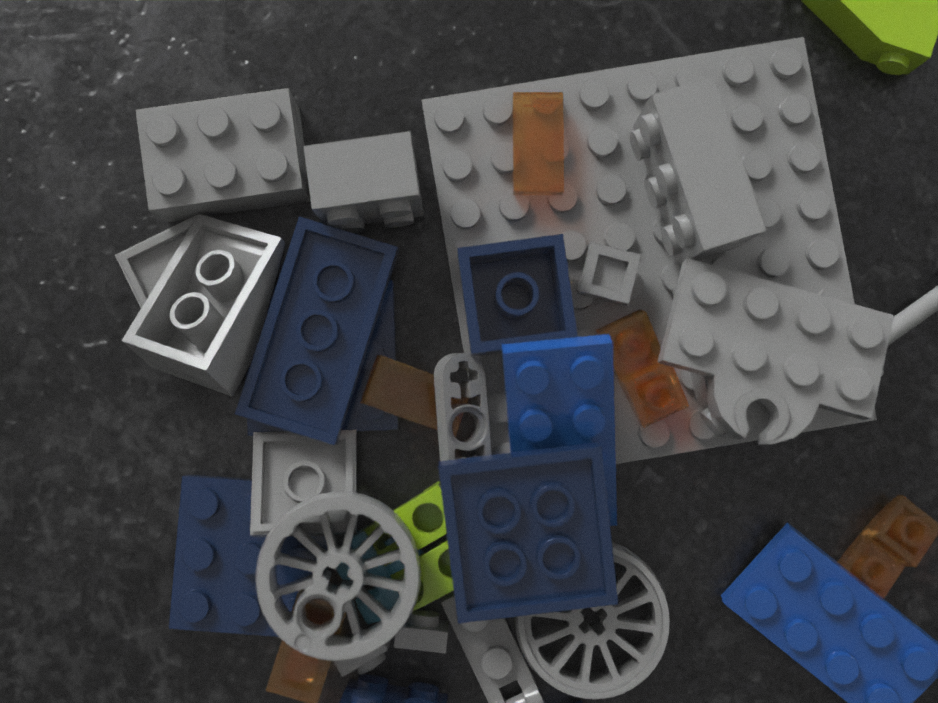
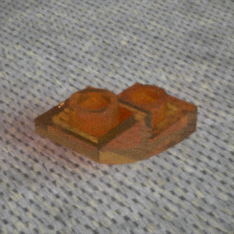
(648, 385)
(889, 543)

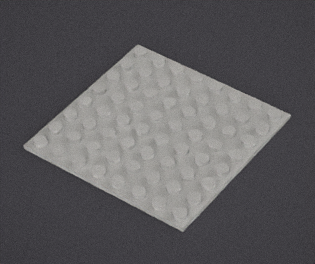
(607, 203)

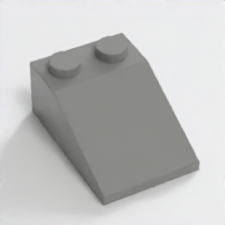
(209, 305)

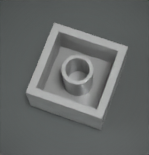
(364, 182)

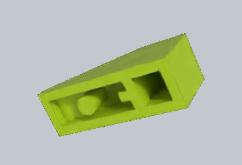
(883, 32)

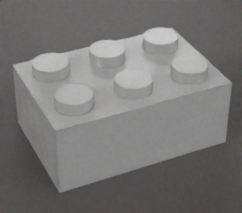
(223, 155)
(695, 172)

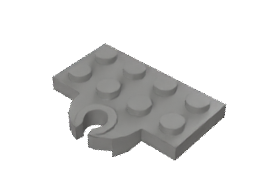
(774, 349)

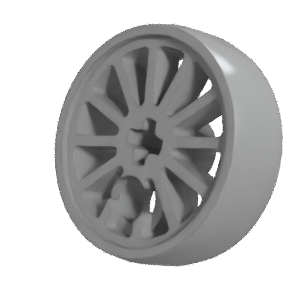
(317, 639)
(615, 678)

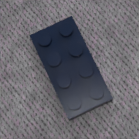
(317, 331)

